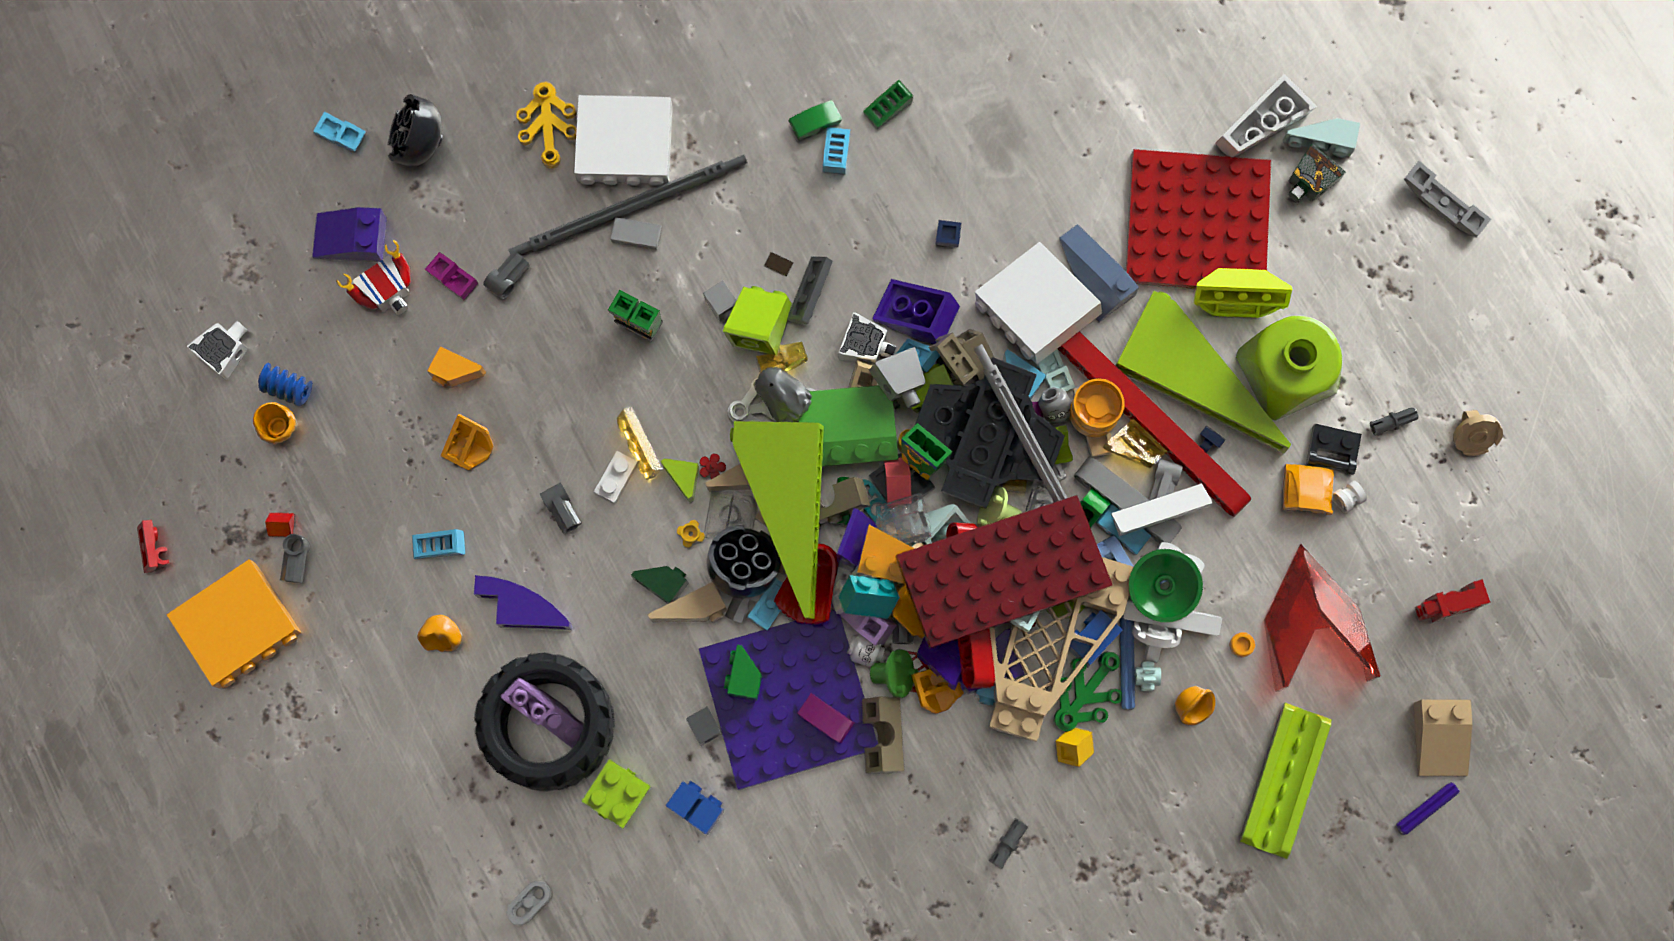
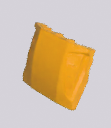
(1308, 488)

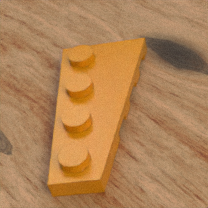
(879, 555)

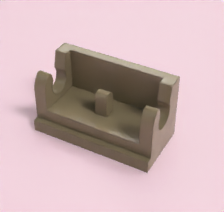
(955, 358)

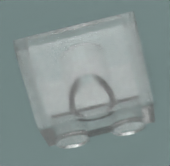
(905, 519)

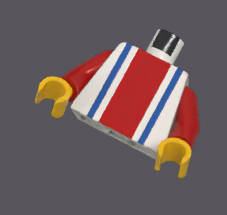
(382, 284)

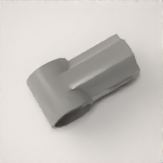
(1165, 478)

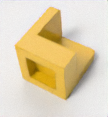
(1075, 747)

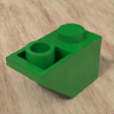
(745, 676)

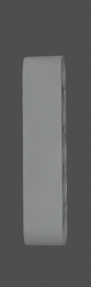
(1121, 495)

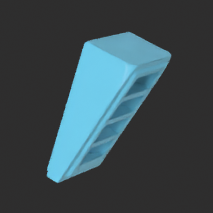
(832, 166)
(453, 544)

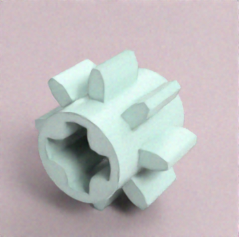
(1147, 676)

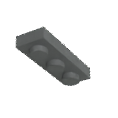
(809, 290)

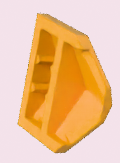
(467, 443)
(934, 691)

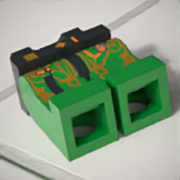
(635, 316)

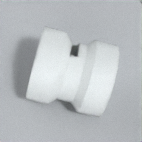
(1349, 496)

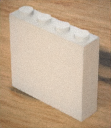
(623, 140)
(1037, 303)

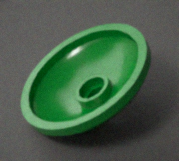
(1183, 590)

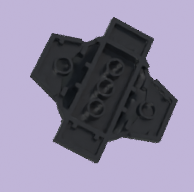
(981, 435)

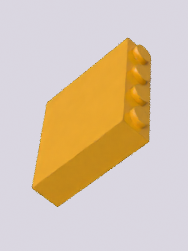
(234, 624)

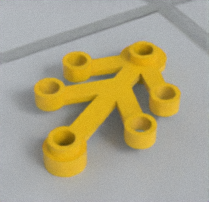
(546, 120)

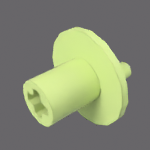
(997, 508)

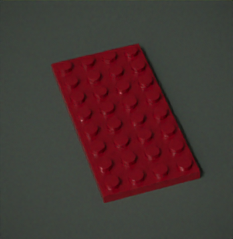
(1003, 571)

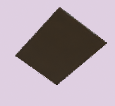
(778, 264)

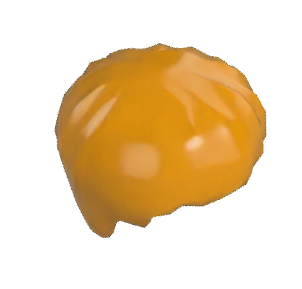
(274, 422)
(439, 634)

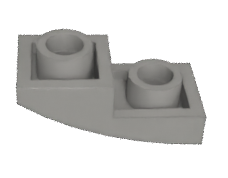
(739, 607)

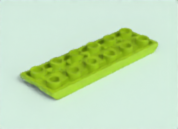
(1286, 781)

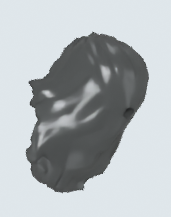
(787, 397)

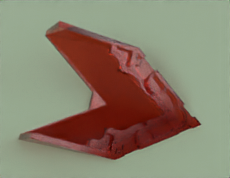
(1307, 603)

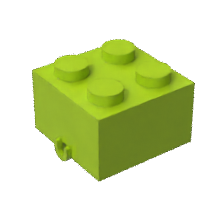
(616, 793)

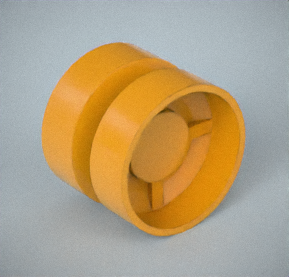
(1096, 407)

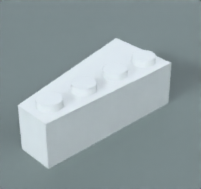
(1268, 115)

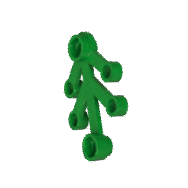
(1085, 695)

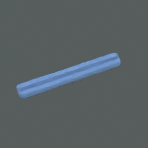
(1127, 664)

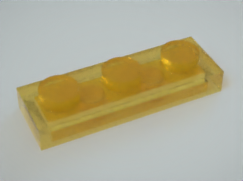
(638, 443)

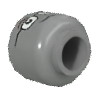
(1055, 405)

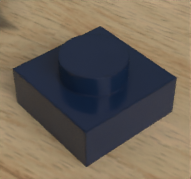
(948, 233)

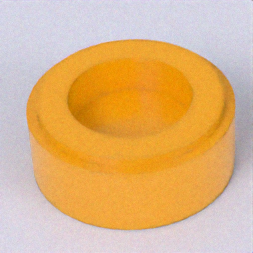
(1242, 644)

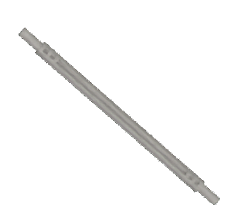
(1020, 425)

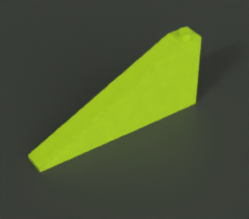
(1179, 362)
(785, 478)

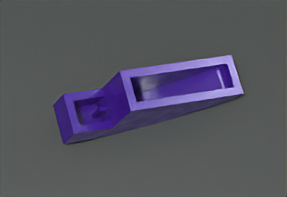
(519, 606)

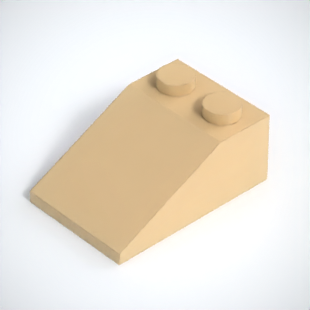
(1443, 737)

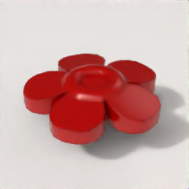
(711, 466)

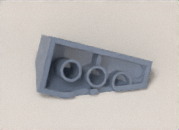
(1097, 271)

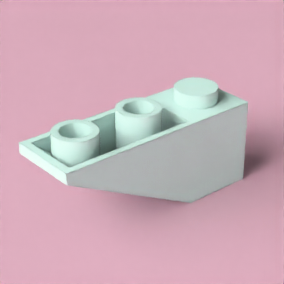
(1331, 136)

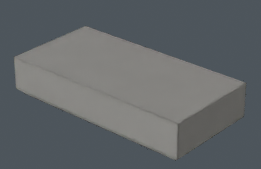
(636, 233)

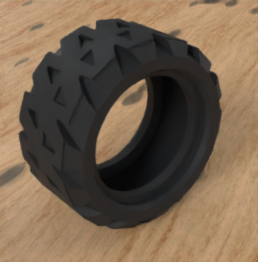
(493, 714)

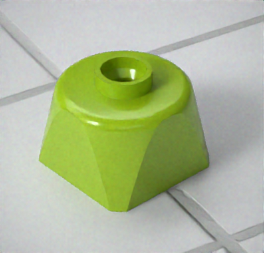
(1280, 383)

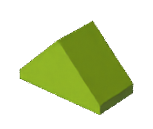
(684, 476)

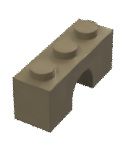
(848, 495)
(885, 716)

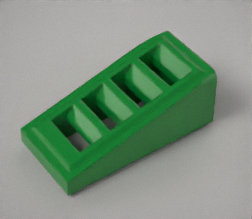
(891, 92)

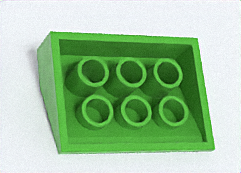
(855, 423)

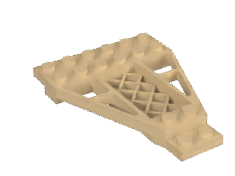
(1022, 707)

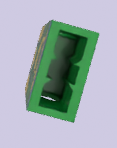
(926, 452)

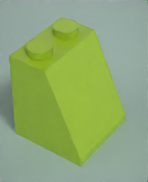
(758, 320)

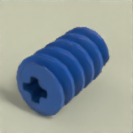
(284, 387)

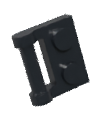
(1336, 442)

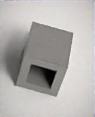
(720, 300)

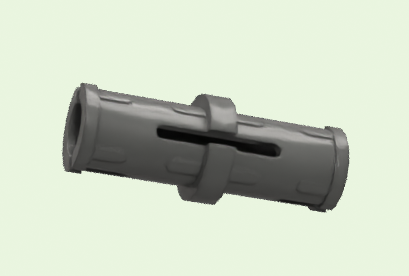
(1008, 843)

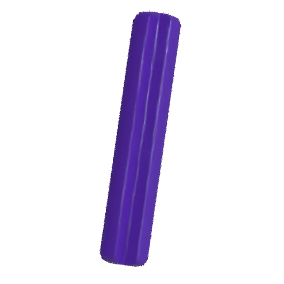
(1427, 808)

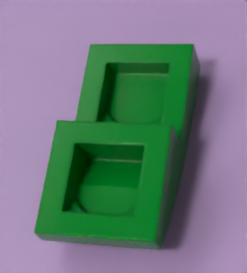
(815, 118)

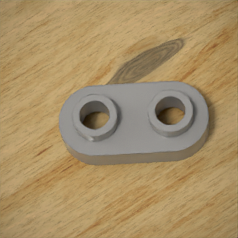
(529, 902)

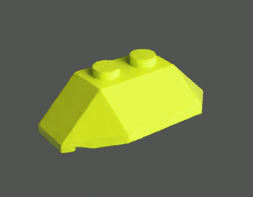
(1242, 293)

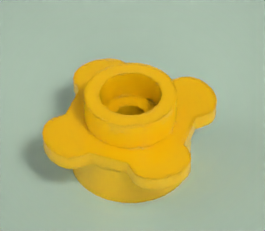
(693, 527)

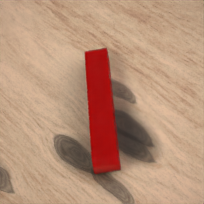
(975, 649)

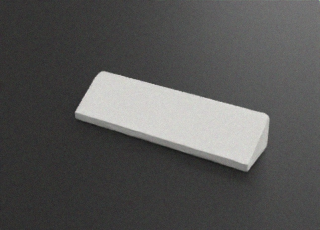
(1161, 509)
(1193, 622)

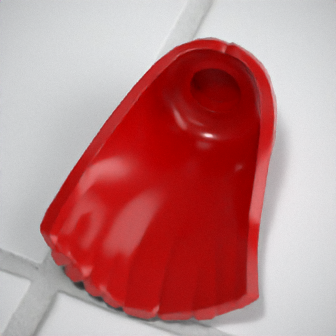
(826, 574)

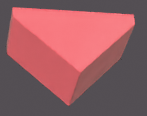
(897, 479)

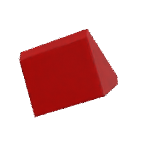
(280, 524)

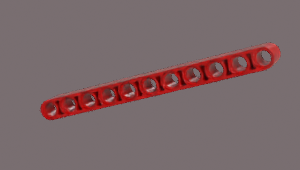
(1164, 430)

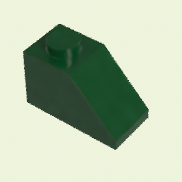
(662, 582)

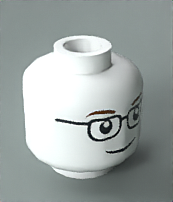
(864, 652)

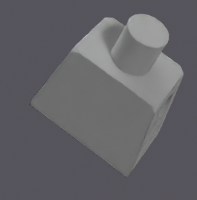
(900, 376)

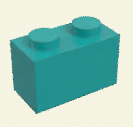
(868, 597)

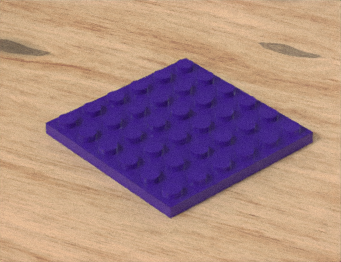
(768, 735)

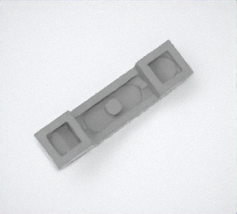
(1444, 202)

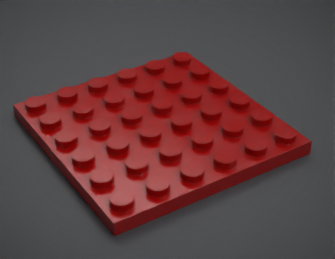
(1195, 216)

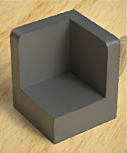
(704, 726)

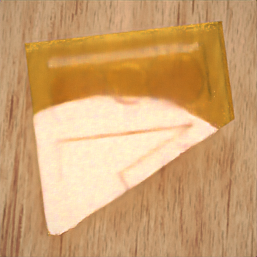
(1136, 445)

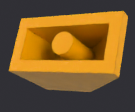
(453, 369)

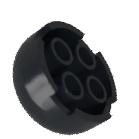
(424, 133)
(737, 563)

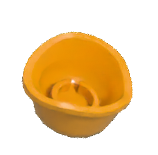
(1195, 705)

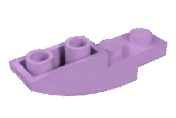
(544, 710)

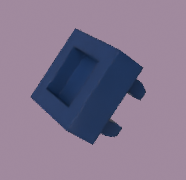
(1211, 438)

